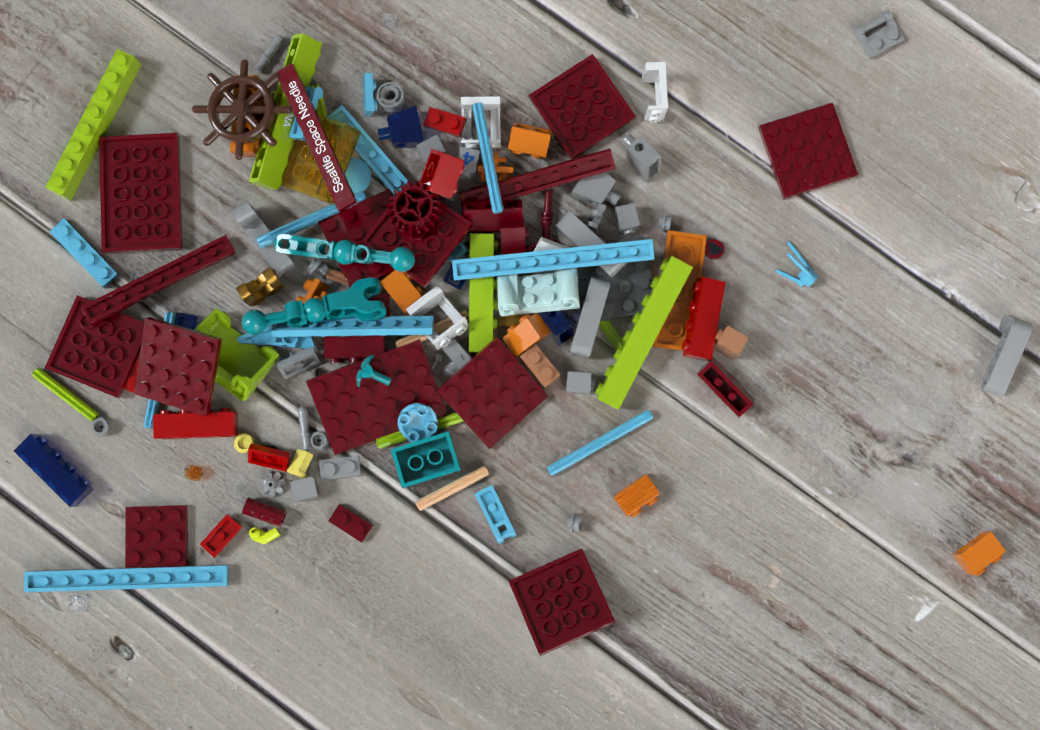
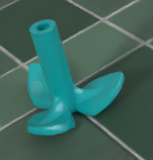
(367, 371)

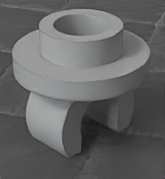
(318, 268)

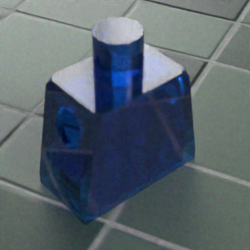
(403, 129)
(559, 325)

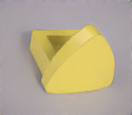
(300, 464)

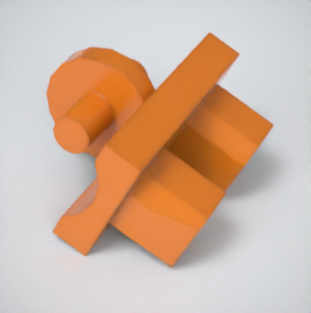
(503, 170)
(315, 289)

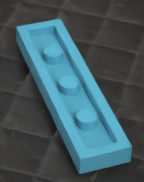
(84, 253)

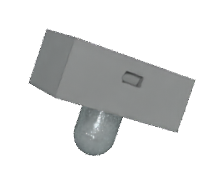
(457, 356)

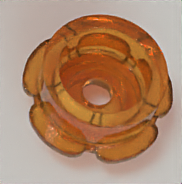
(193, 473)

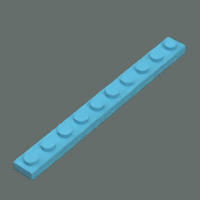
(381, 164)
(553, 259)
(126, 578)

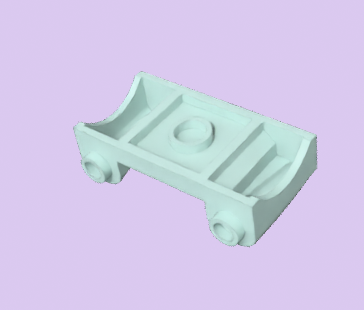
(538, 292)

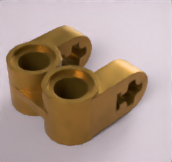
(259, 289)

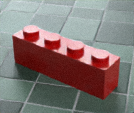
(703, 318)
(194, 425)

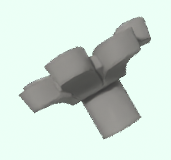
(276, 481)

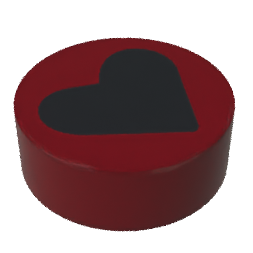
(714, 249)

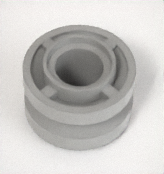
(391, 89)

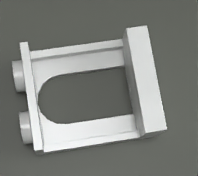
(656, 73)
(489, 103)
(429, 301)

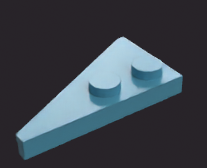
(266, 338)

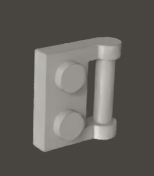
(880, 40)

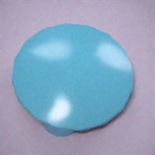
(358, 175)
(417, 422)

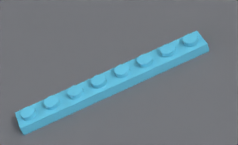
(354, 327)

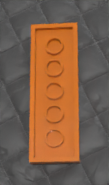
(690, 250)

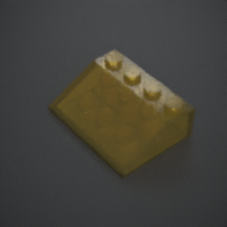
(302, 171)

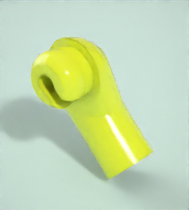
(262, 536)

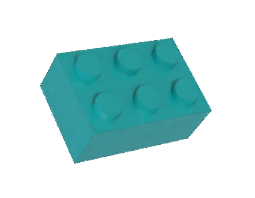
(425, 459)

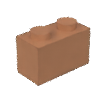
(729, 342)
(539, 366)

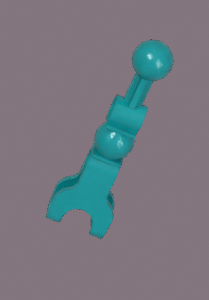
(345, 252)
(334, 306)

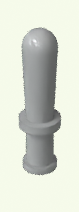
(266, 57)
(304, 426)

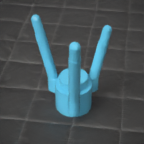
(807, 274)

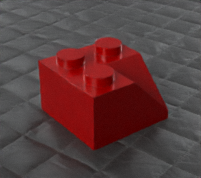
(442, 173)

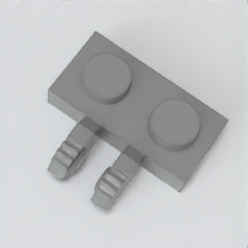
(596, 216)

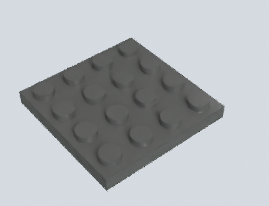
(626, 287)

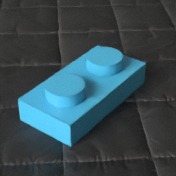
(369, 87)

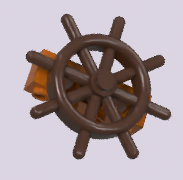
(244, 112)

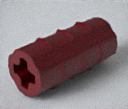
(264, 512)

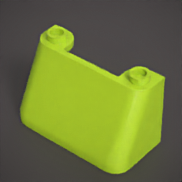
(239, 364)

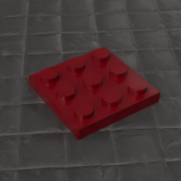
(156, 536)

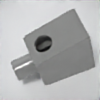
(642, 157)
(596, 190)

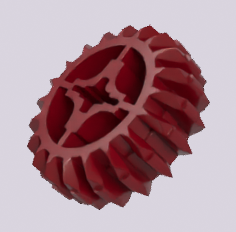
(407, 212)

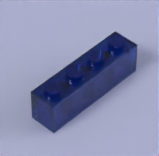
(54, 470)

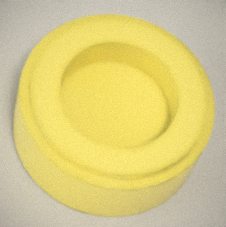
(243, 442)

